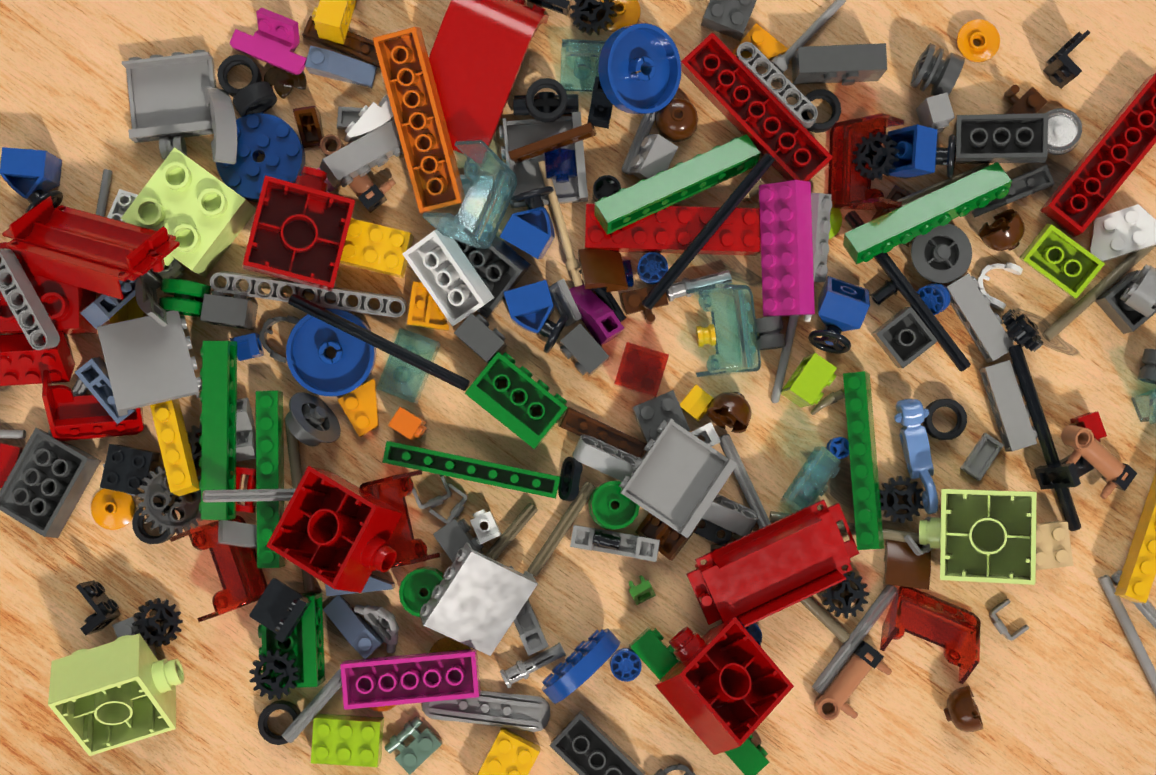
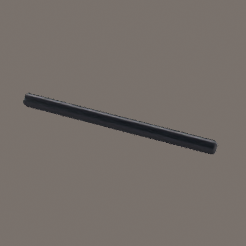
(708, 231)
(916, 302)
(378, 342)
(1043, 432)

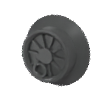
(942, 254)
(312, 420)

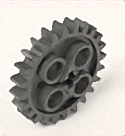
(157, 488)

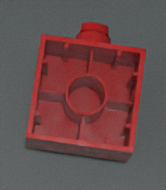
(299, 230)
(59, 299)
(336, 531)
(722, 684)

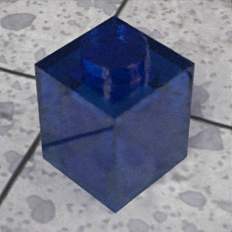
(560, 165)

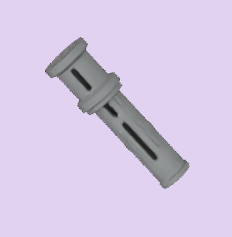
(679, 288)
(523, 669)

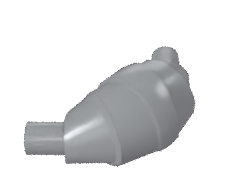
(382, 622)

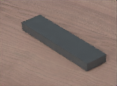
(1020, 187)

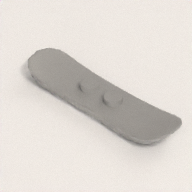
(493, 709)

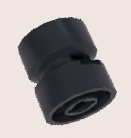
(605, 187)

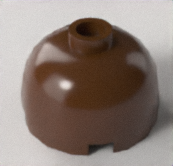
(677, 120)
(1003, 232)
(730, 410)
(963, 710)

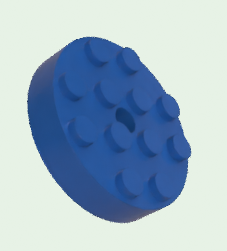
(637, 49)
(267, 136)
(316, 370)
(580, 665)

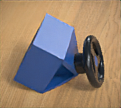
(920, 152)
(32, 174)
(532, 228)
(531, 308)
(841, 309)

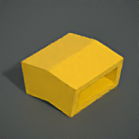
(696, 403)

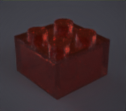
(641, 370)

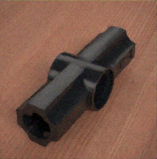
(544, 102)

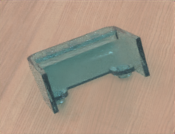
(485, 200)
(734, 328)

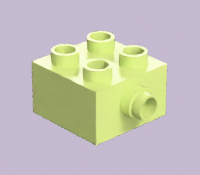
(194, 209)
(984, 536)
(115, 693)

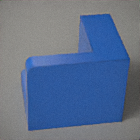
(248, 346)

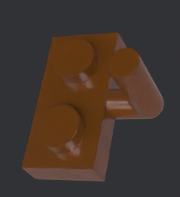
(1029, 103)
(633, 302)

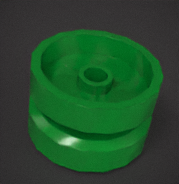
(184, 296)
(601, 509)
(410, 588)

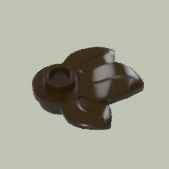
(284, 81)

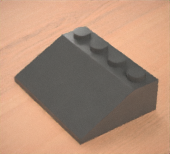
(498, 268)
(46, 483)

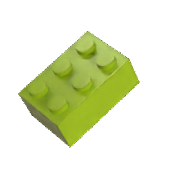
(1062, 260)
(809, 380)
(347, 740)

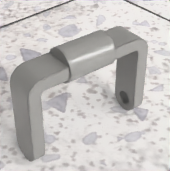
(435, 501)
(456, 510)
(925, 548)
(1000, 625)

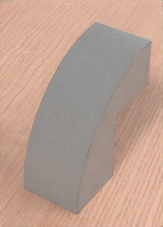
(245, 431)

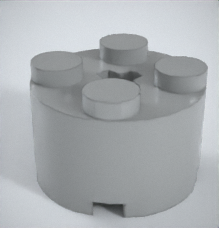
(1142, 293)

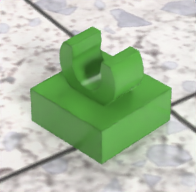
(642, 591)

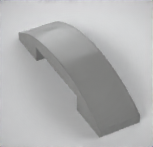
(224, 125)
(147, 296)
(630, 545)
(530, 629)

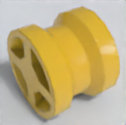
(706, 335)

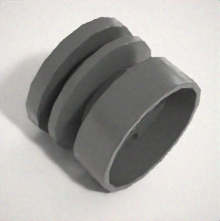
(937, 71)

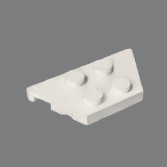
(1122, 233)

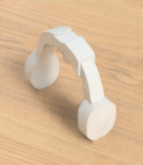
(1010, 267)

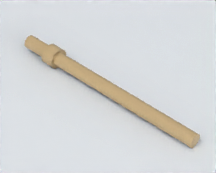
(572, 264)

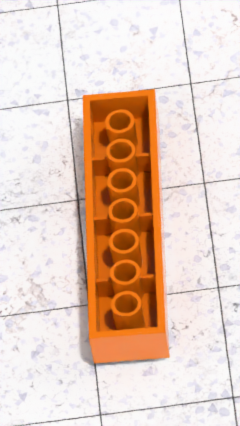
(419, 119)

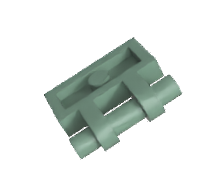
(418, 750)

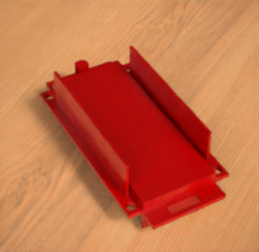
(87, 247)
(774, 566)

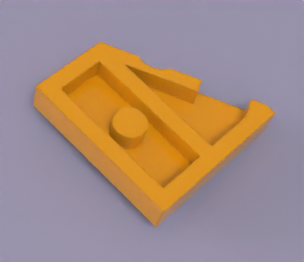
(763, 41)
(424, 310)
(362, 407)

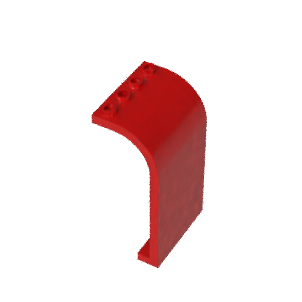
(479, 61)

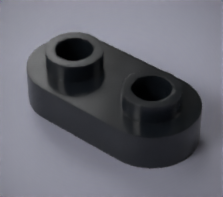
(570, 479)
(710, 531)

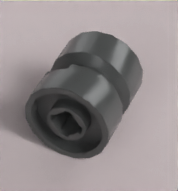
(769, 333)
(1148, 372)

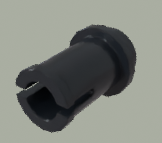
(884, 292)
(606, 540)

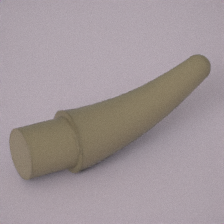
(828, 400)

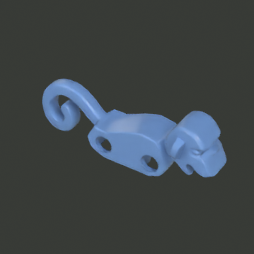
(917, 448)

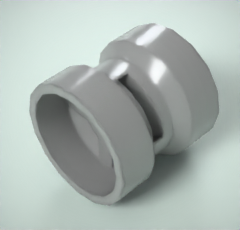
(166, 145)

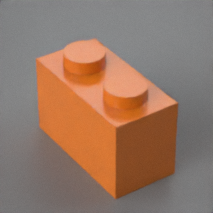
(408, 424)

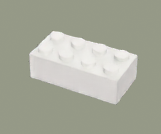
(448, 276)

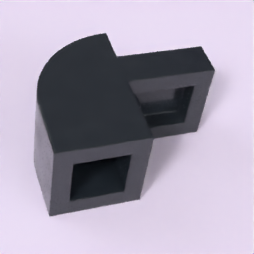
(600, 107)

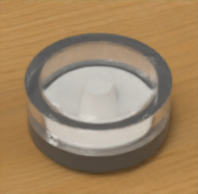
(1063, 131)

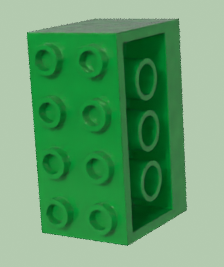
(502, 404)
(305, 645)

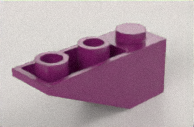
(596, 315)

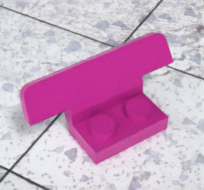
(272, 42)

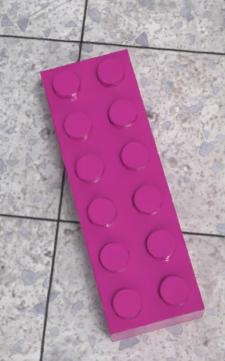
(786, 248)
(410, 679)

